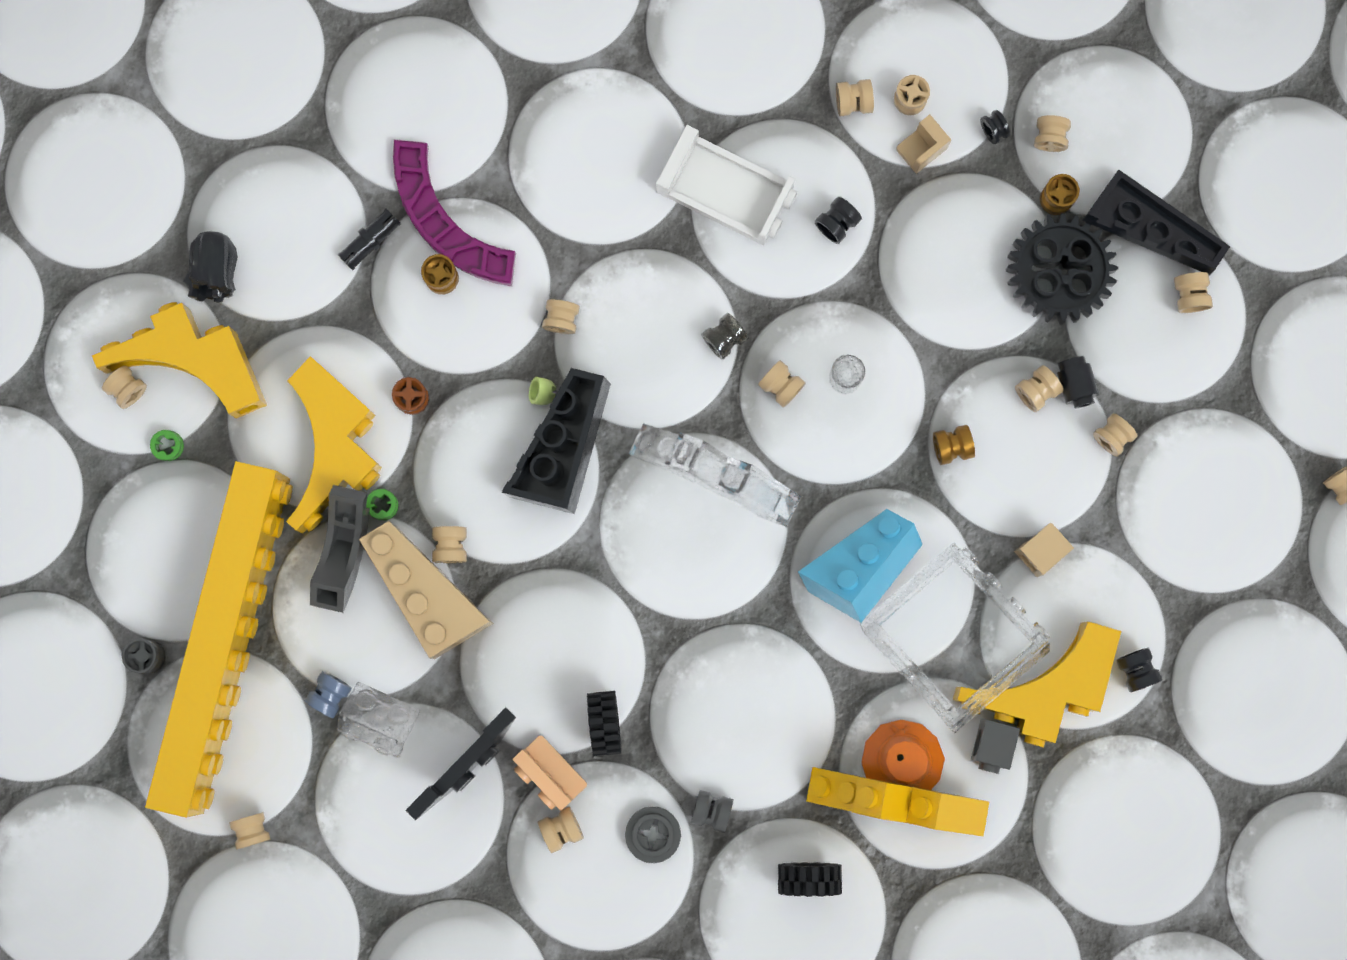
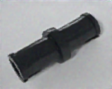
(369, 239)

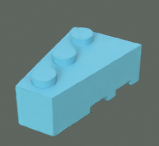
(863, 564)

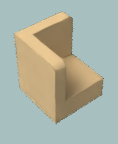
(924, 144)
(1044, 550)

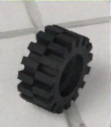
(604, 723)
(809, 879)

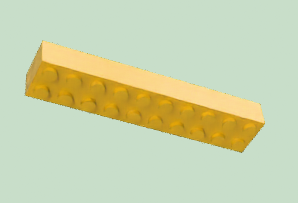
(219, 641)

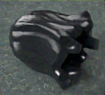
(211, 267)

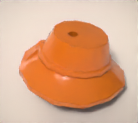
(919, 747)

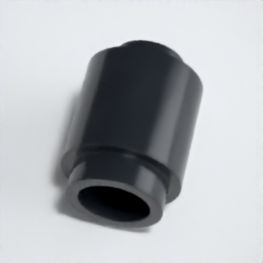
(1077, 382)

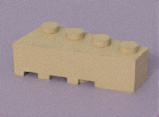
(428, 599)

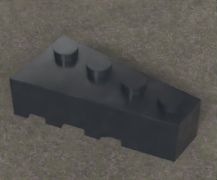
(562, 445)

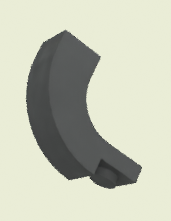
(342, 549)

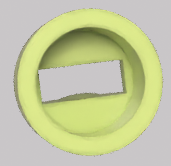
(541, 391)

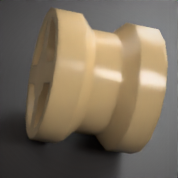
(914, 87)
(1052, 133)
(560, 316)
(124, 387)
(1115, 434)
(1338, 484)
(249, 830)

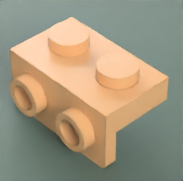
(550, 772)

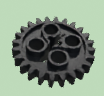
(1059, 239)

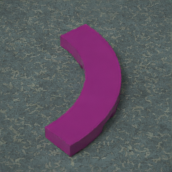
(437, 227)

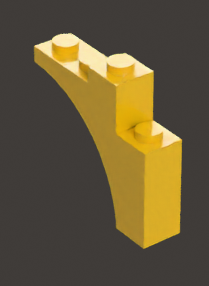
(177, 344)
(335, 423)
(1074, 680)
(898, 802)

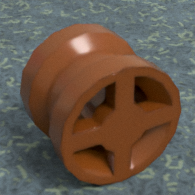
(404, 389)

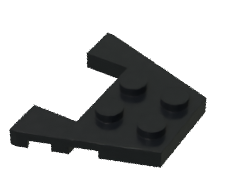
(460, 773)

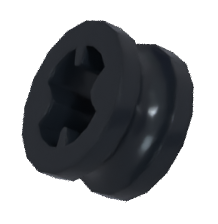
(995, 127)

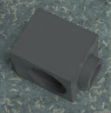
(994, 746)

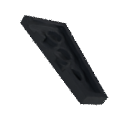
(1149, 221)

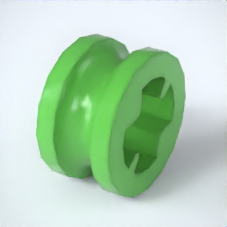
(170, 435)
(381, 494)

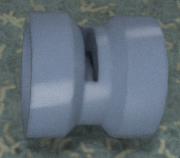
(327, 694)

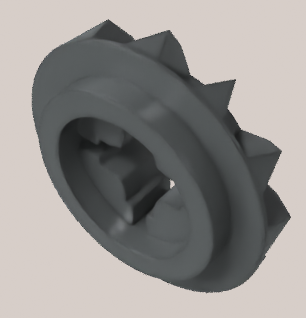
(639, 844)

